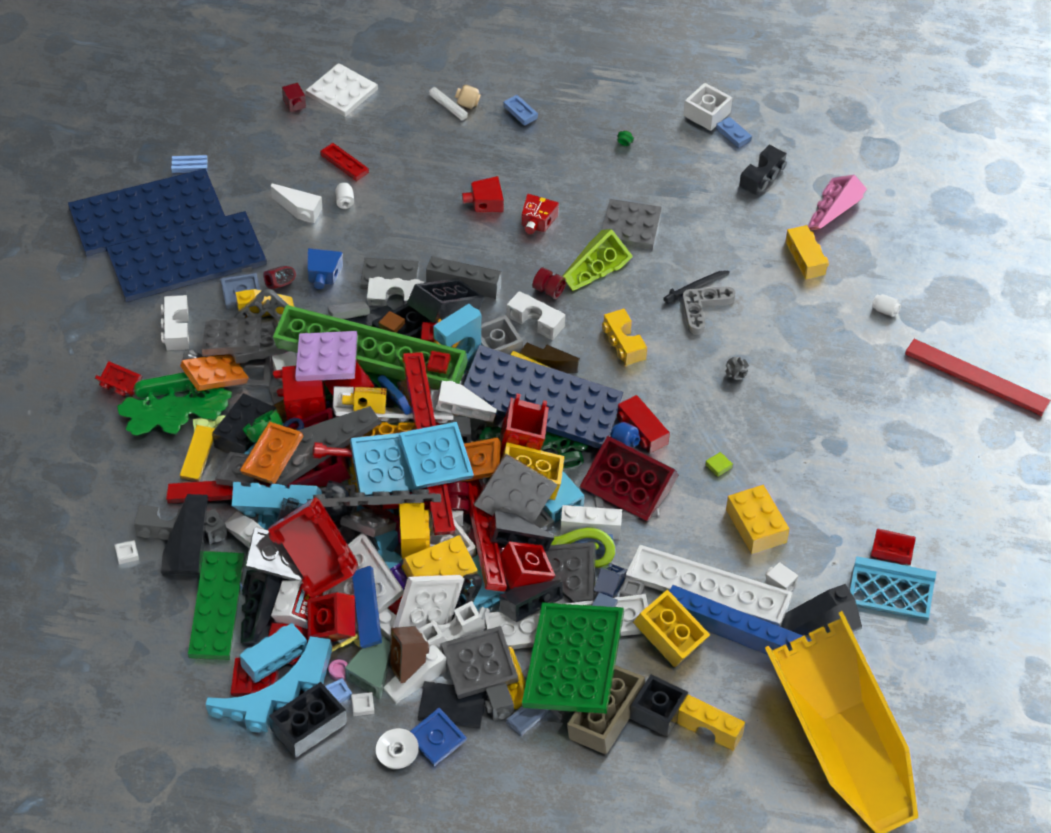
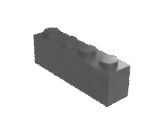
(481, 279)

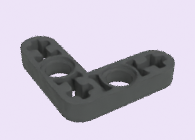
(268, 305)

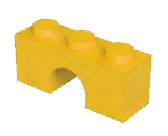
(629, 348)
(725, 727)

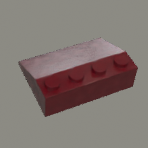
(333, 468)
(629, 479)

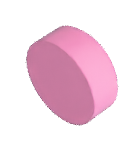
(337, 669)

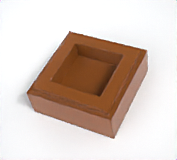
(391, 322)

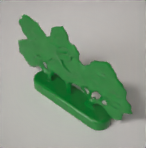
(170, 410)

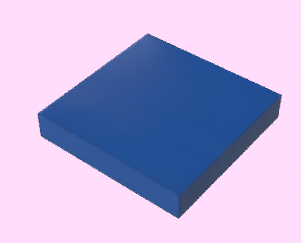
(438, 736)

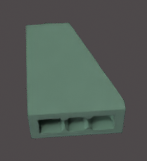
(370, 668)

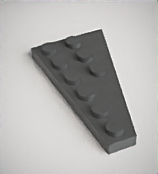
(332, 433)
(379, 497)

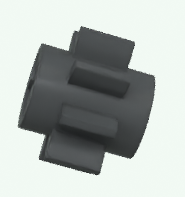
(736, 368)

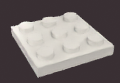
(341, 90)
(428, 600)

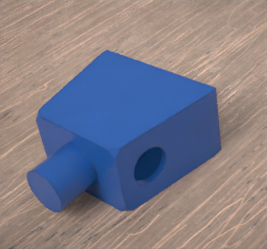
(324, 267)

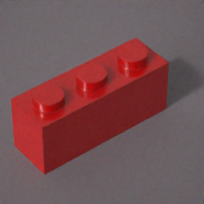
(651, 431)

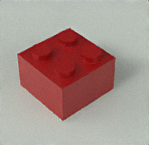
(525, 564)
(331, 616)

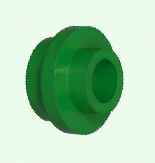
(625, 138)

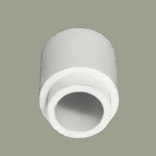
(344, 196)
(886, 305)

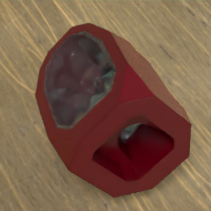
(279, 276)

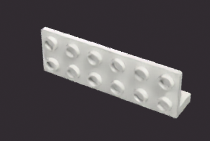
(342, 409)

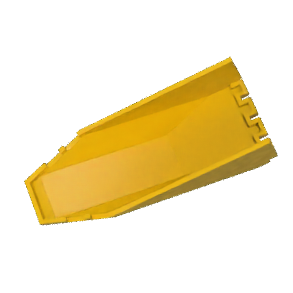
(849, 724)

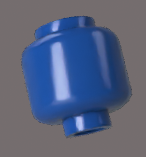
(626, 434)

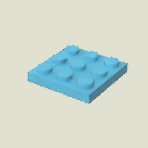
(436, 455)
(380, 464)

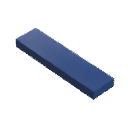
(395, 395)
(367, 607)

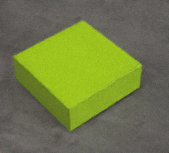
(719, 464)

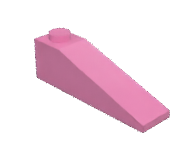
(838, 197)

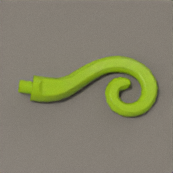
(593, 533)

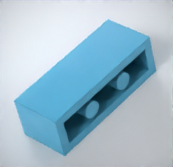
(273, 652)

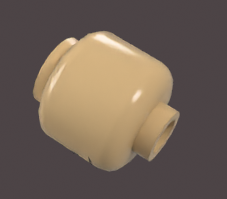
(467, 96)

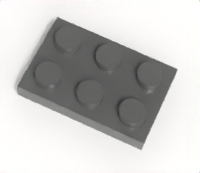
(388, 269)

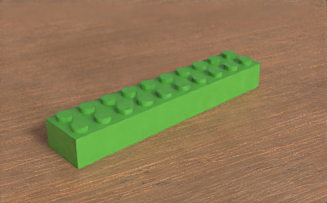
(377, 349)

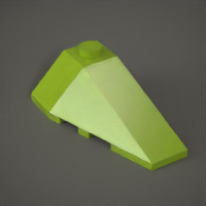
(600, 257)

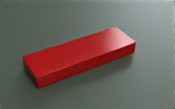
(344, 161)

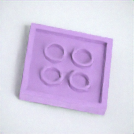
(326, 356)

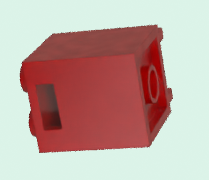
(300, 397)
(524, 424)

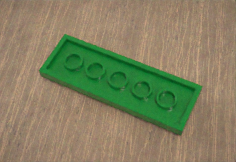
(216, 605)

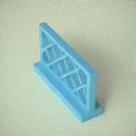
(890, 572)

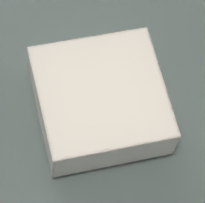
(126, 552)
(362, 704)

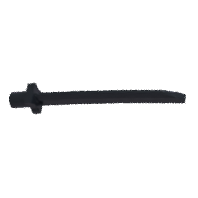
(674, 295)

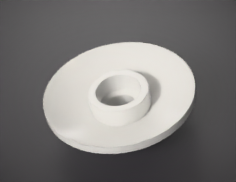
(392, 741)

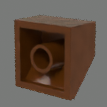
(407, 651)

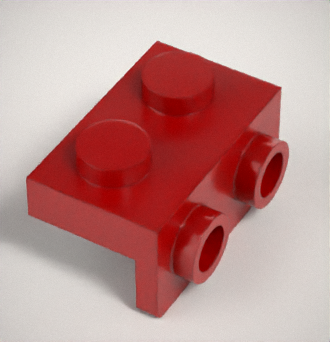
(119, 379)
(893, 546)

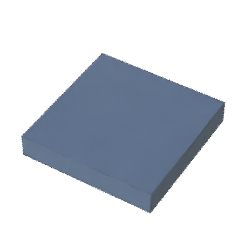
(235, 284)

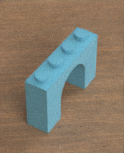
(462, 326)

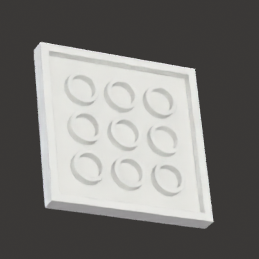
(387, 586)

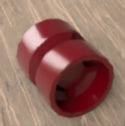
(550, 284)
(457, 493)

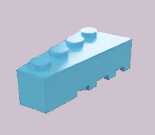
(267, 501)

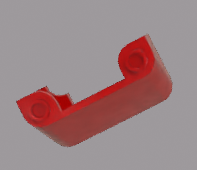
(315, 547)

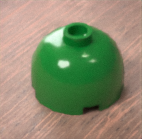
(255, 431)

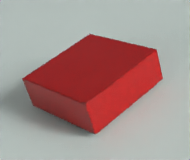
(438, 362)

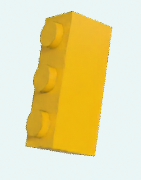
(806, 252)

